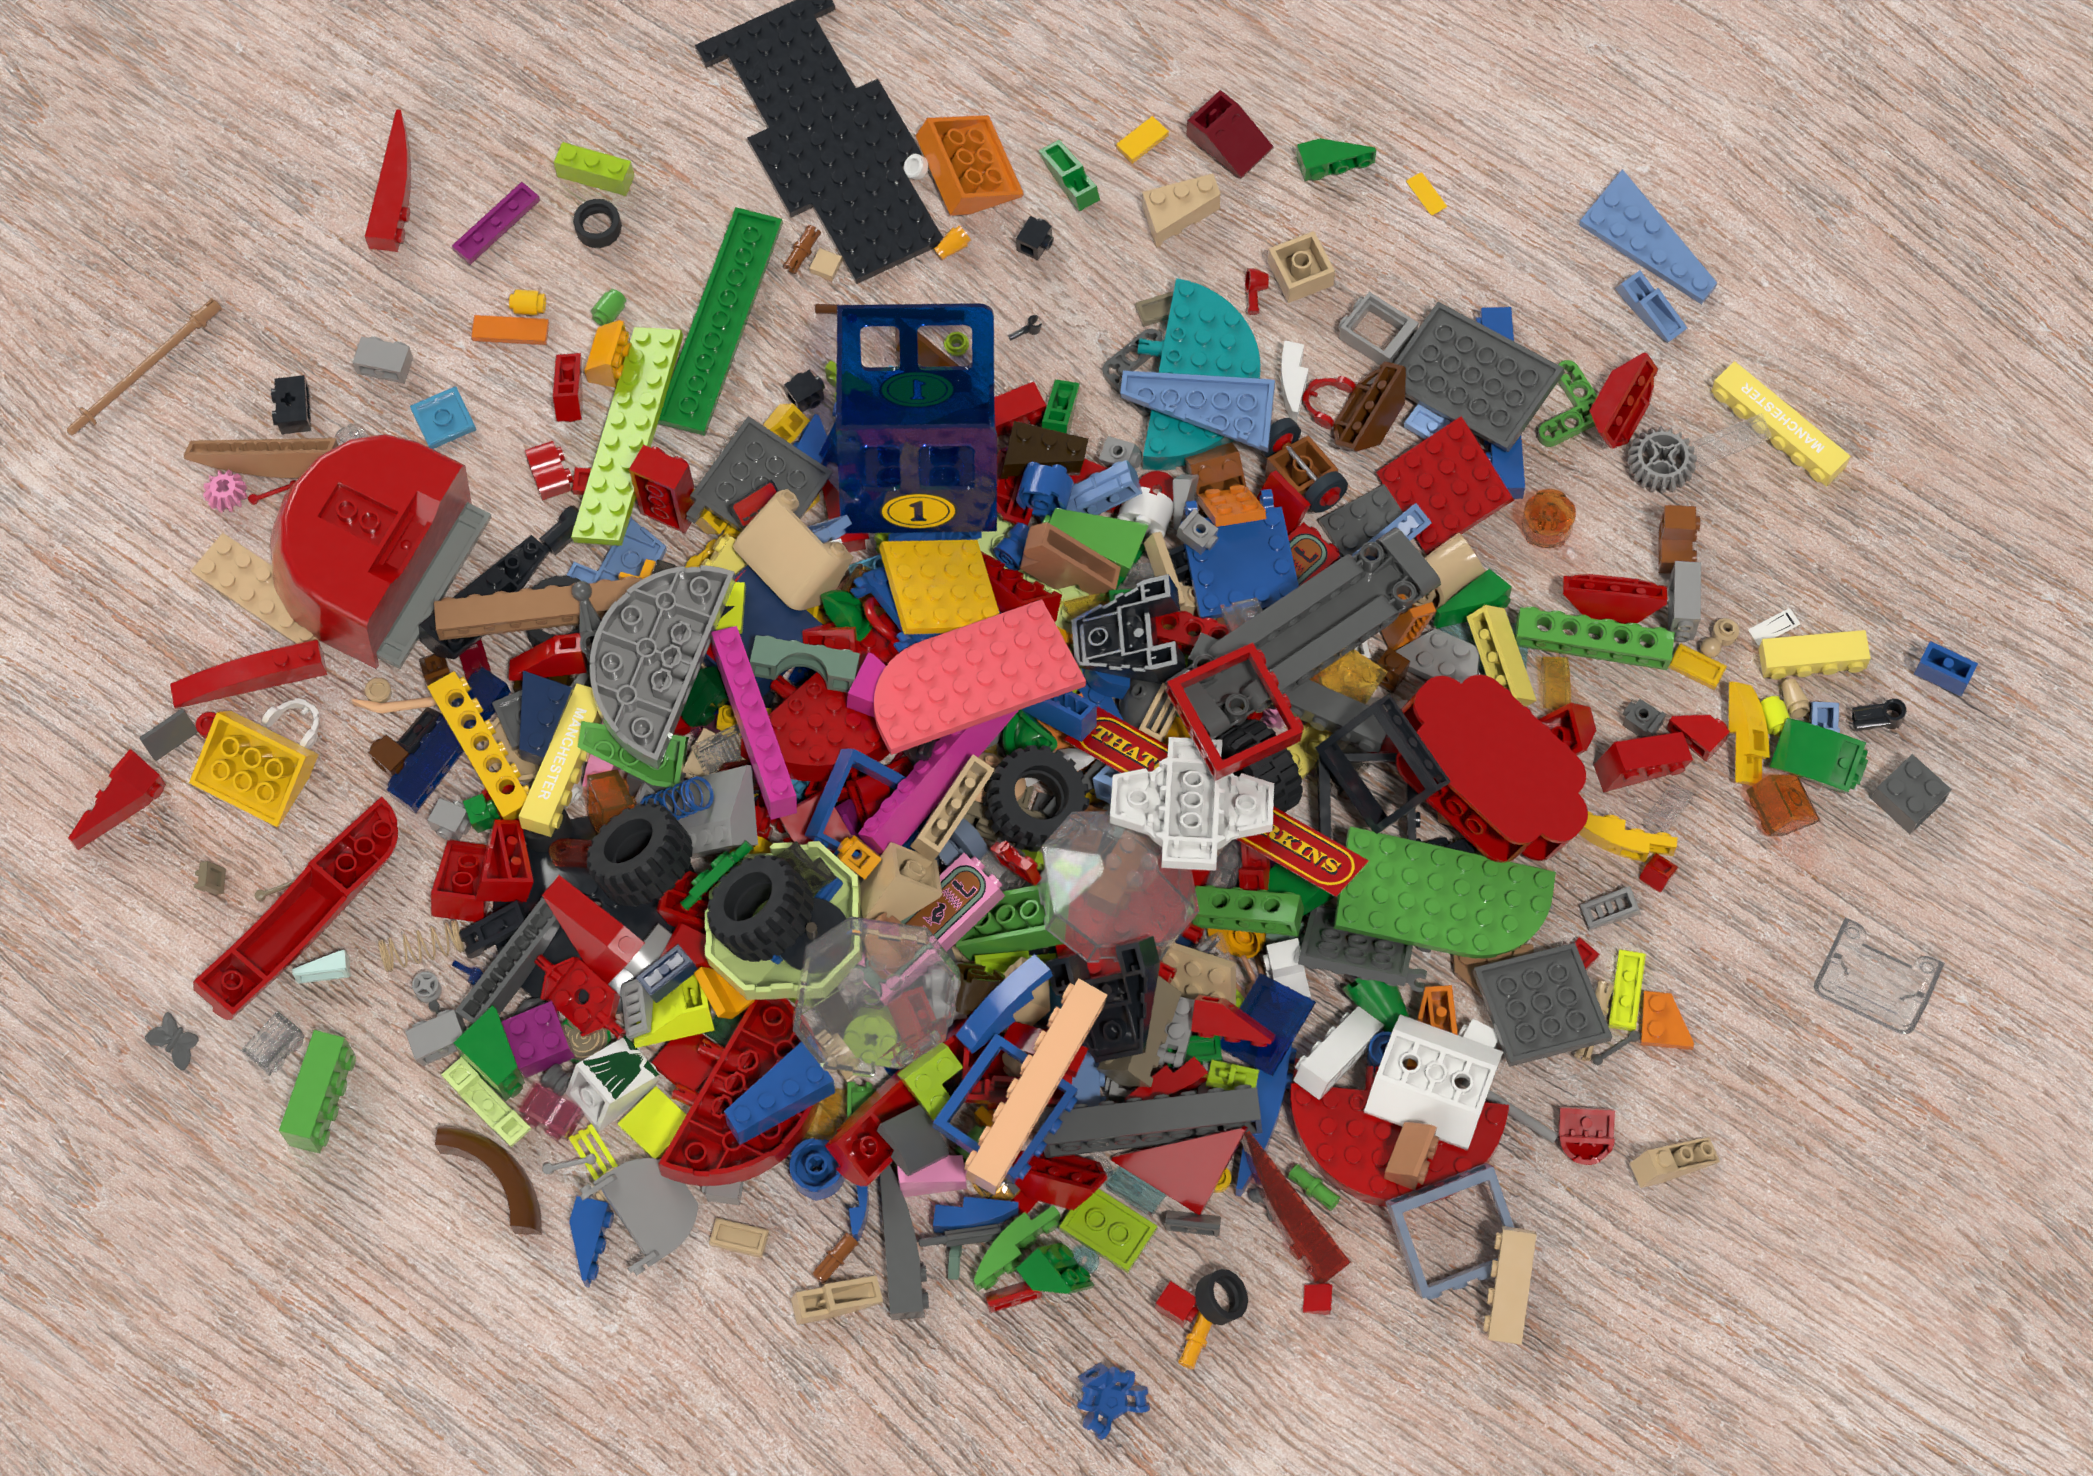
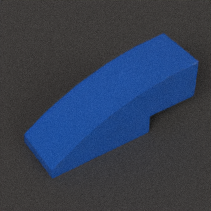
(974, 1213)

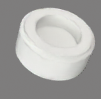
(916, 166)

